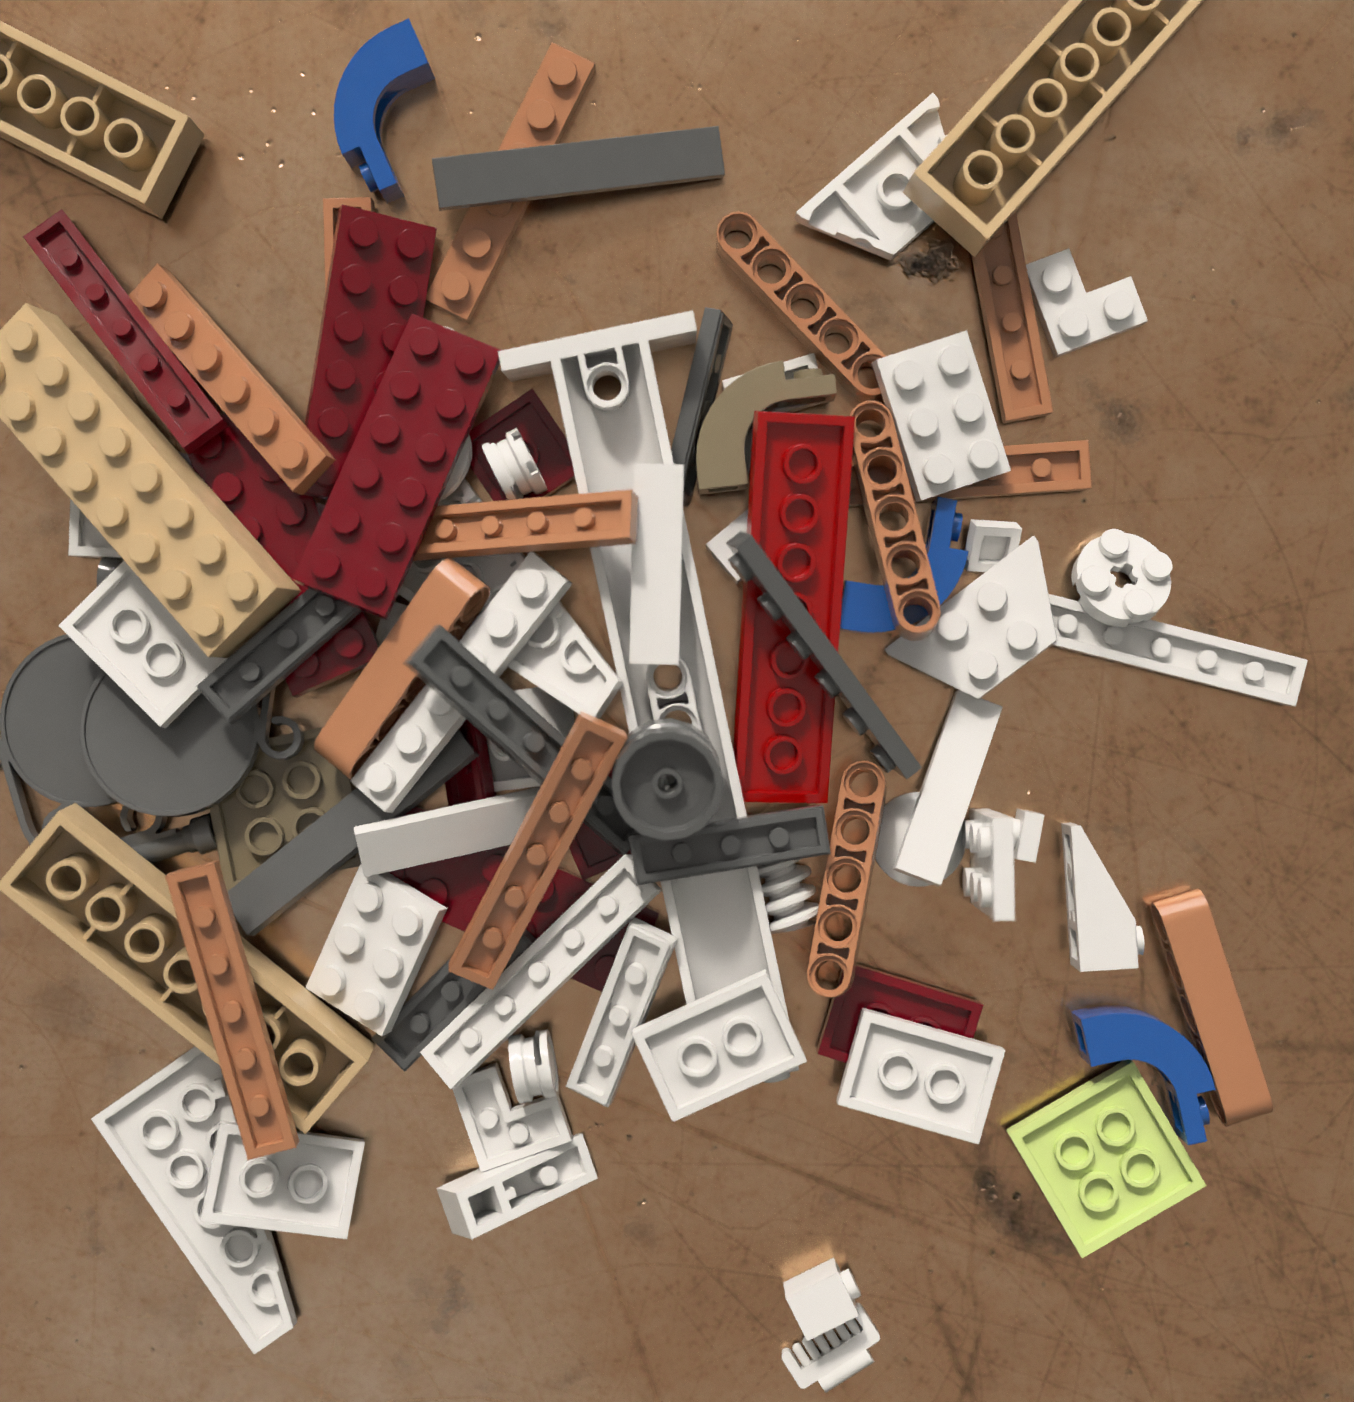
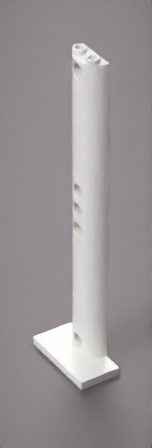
(714, 915)

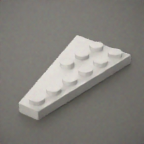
(557, 654)
(167, 1144)

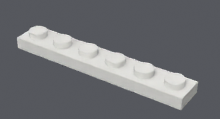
(1181, 654)
(431, 720)
(539, 973)

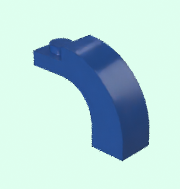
(370, 84)
(866, 605)
(1126, 1033)

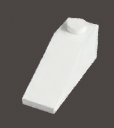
(1099, 921)
(496, 1196)

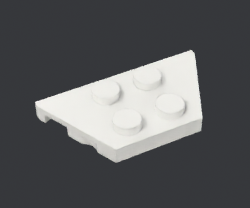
(867, 198)
(987, 626)

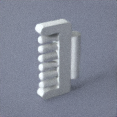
(835, 1362)

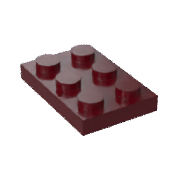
(897, 998)

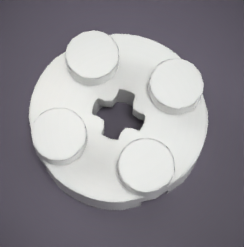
(1135, 557)

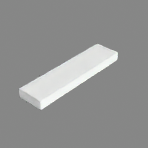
(657, 565)
(947, 788)
(442, 832)
(619, 1010)

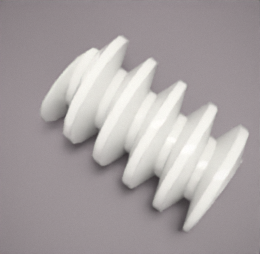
(788, 895)

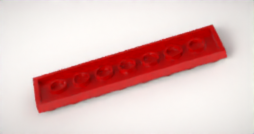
(801, 525)

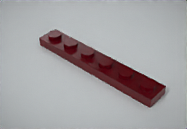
(126, 332)

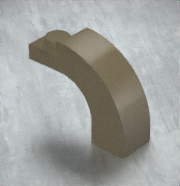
(731, 417)

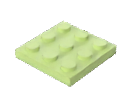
(1106, 1157)

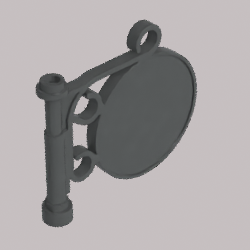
(44, 747)
(174, 767)

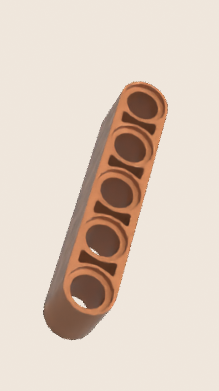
(798, 285)
(898, 498)
(386, 685)
(845, 854)
(1211, 1006)

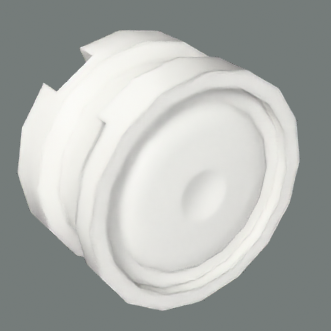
(514, 466)
(533, 1066)

